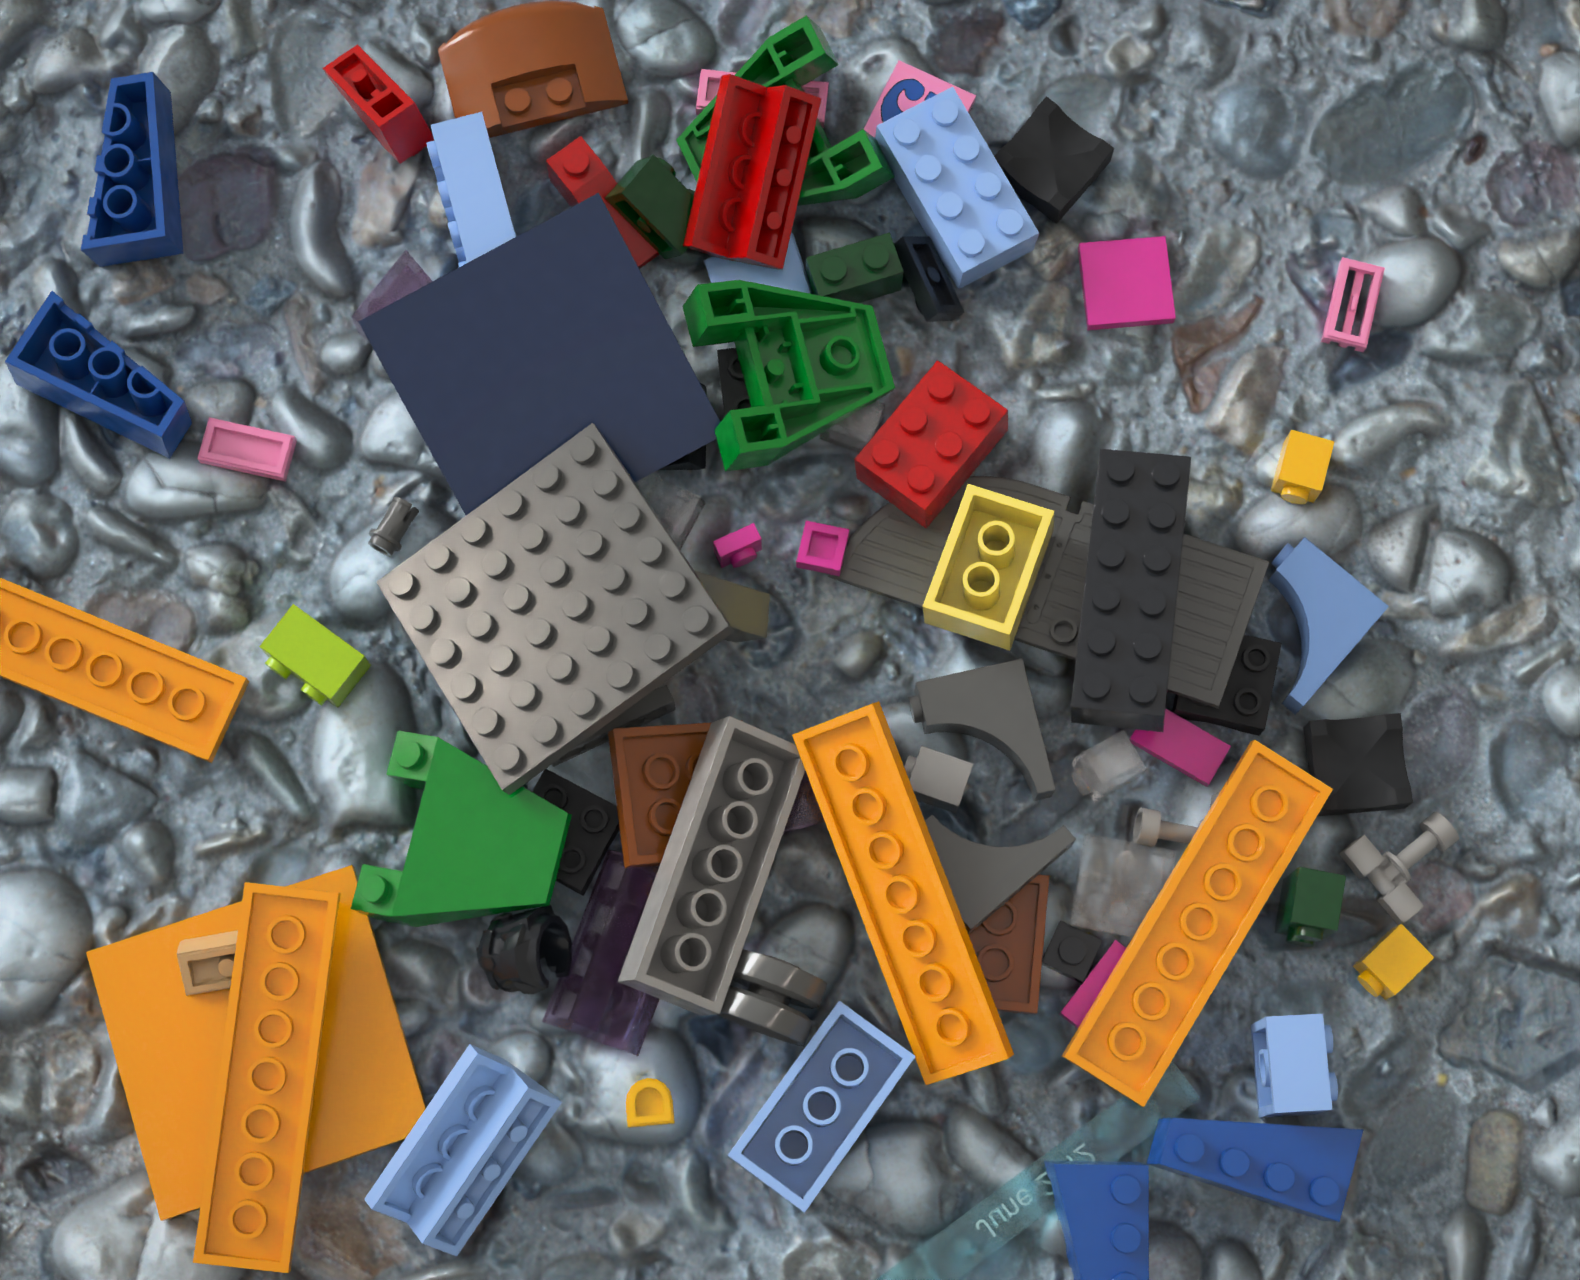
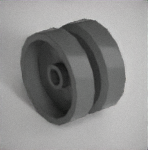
(771, 989)

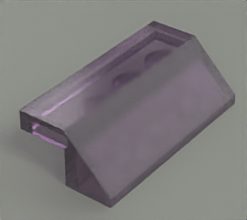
(591, 998)

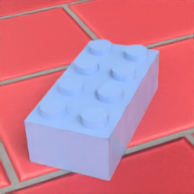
(469, 186)
(956, 188)
(821, 1106)

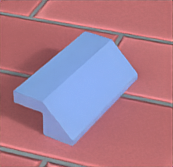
(463, 1150)

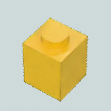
(1302, 467)
(1392, 963)

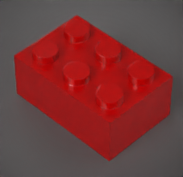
(931, 444)

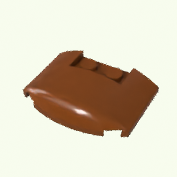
(533, 66)

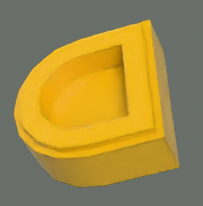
(649, 1104)

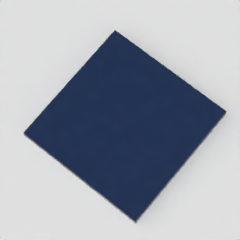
(537, 348)

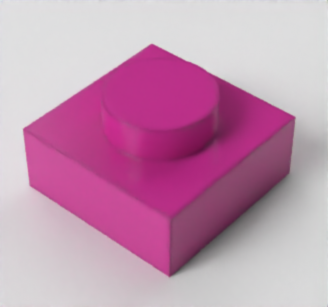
(738, 547)
(822, 548)

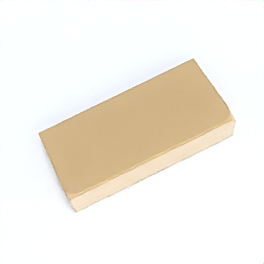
(207, 962)

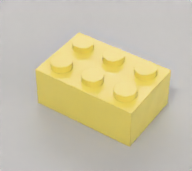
(988, 567)

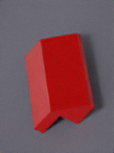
(752, 172)

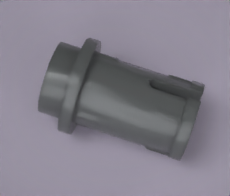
(392, 527)

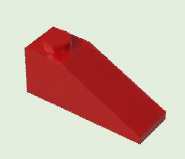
(380, 103)
(581, 174)

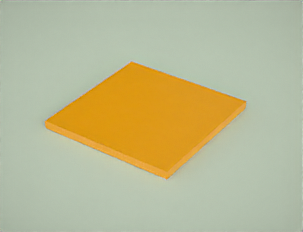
(173, 1048)

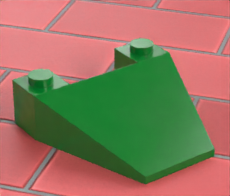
(793, 60)
(801, 360)
(470, 842)

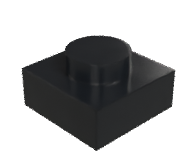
(1071, 952)

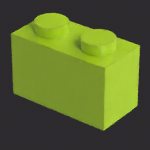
(314, 656)

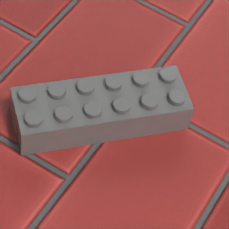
(714, 867)

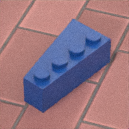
(137, 180)
(89, 375)
(1274, 1163)
(1103, 1217)

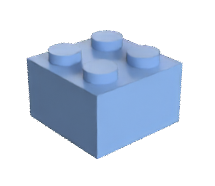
(1293, 1065)

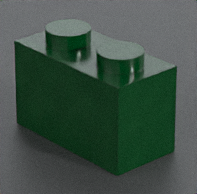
(655, 204)
(856, 270)
(1309, 906)

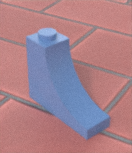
(1329, 610)

